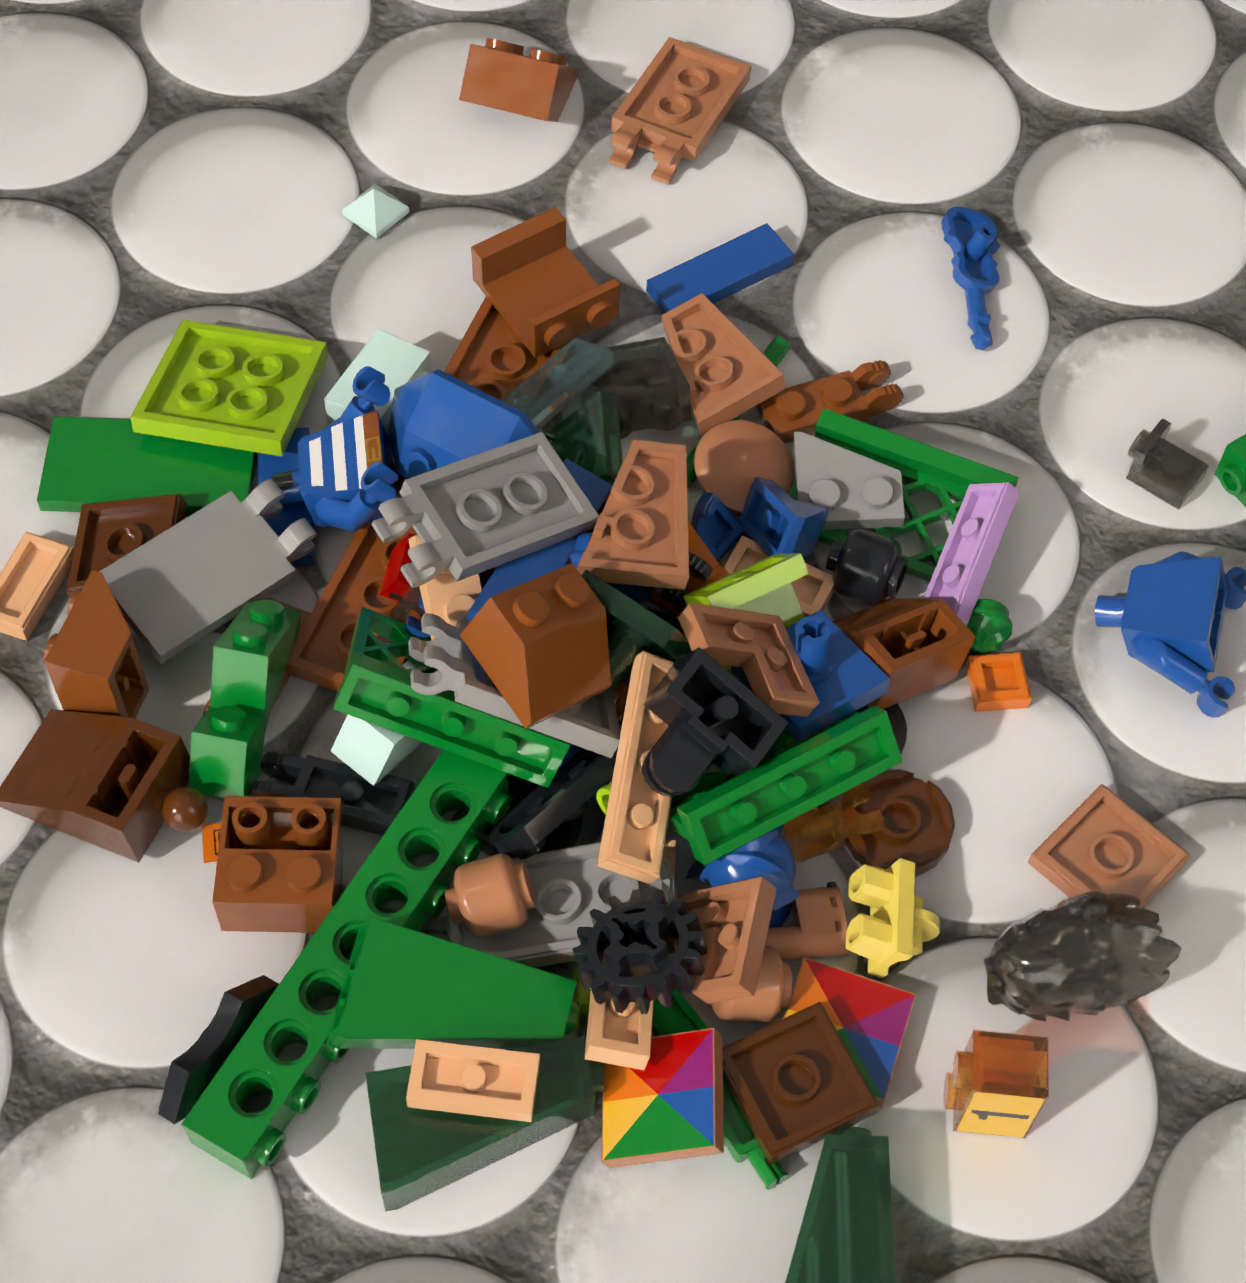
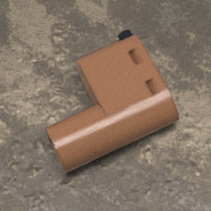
(817, 926)

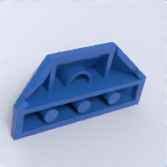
(447, 421)

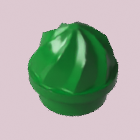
(990, 625)

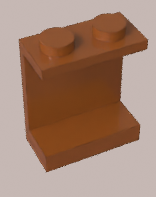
(542, 284)

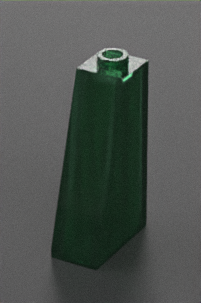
(432, 1148)
(847, 1214)

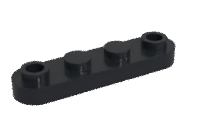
(525, 827)

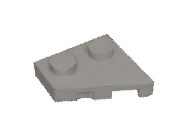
(849, 485)

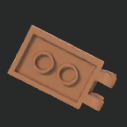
(676, 106)

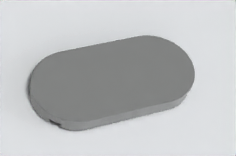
(565, 891)

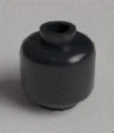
(867, 566)

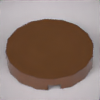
(915, 823)

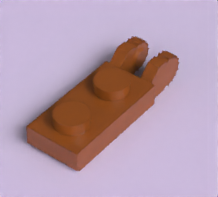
(801, 405)

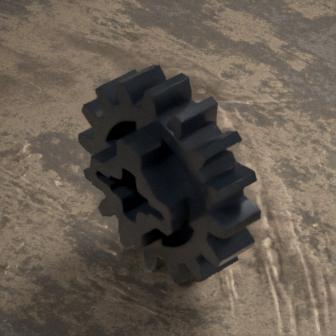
(640, 951)

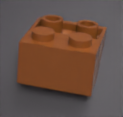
(516, 83)
(912, 642)
(95, 655)
(278, 863)

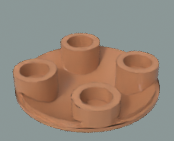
(735, 454)

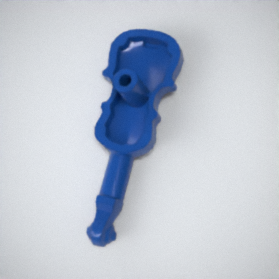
(972, 242)

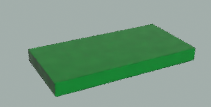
(109, 462)

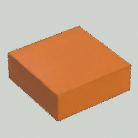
(998, 681)

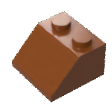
(543, 644)

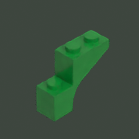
(244, 684)

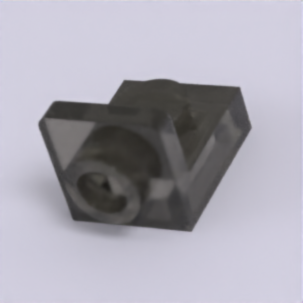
(1164, 467)

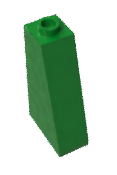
(436, 990)

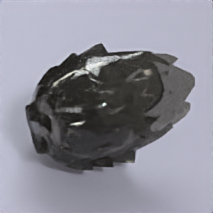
(1079, 957)

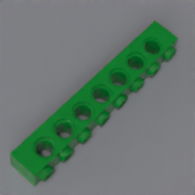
(253, 1067)

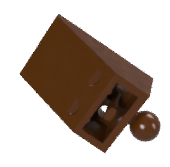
(104, 781)

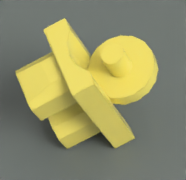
(896, 916)

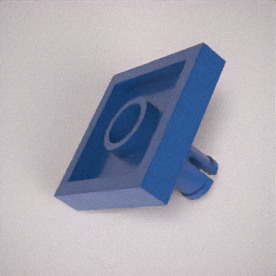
(837, 671)

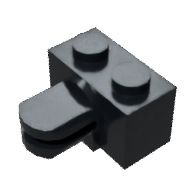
(708, 722)

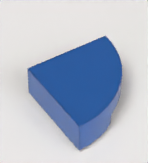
(715, 525)

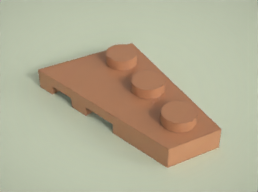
(719, 363)
(644, 521)

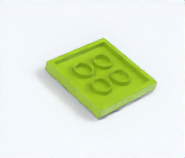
(230, 387)

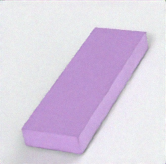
(972, 546)

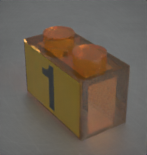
(998, 1084)

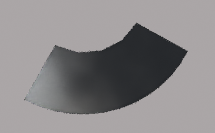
(200, 1063)

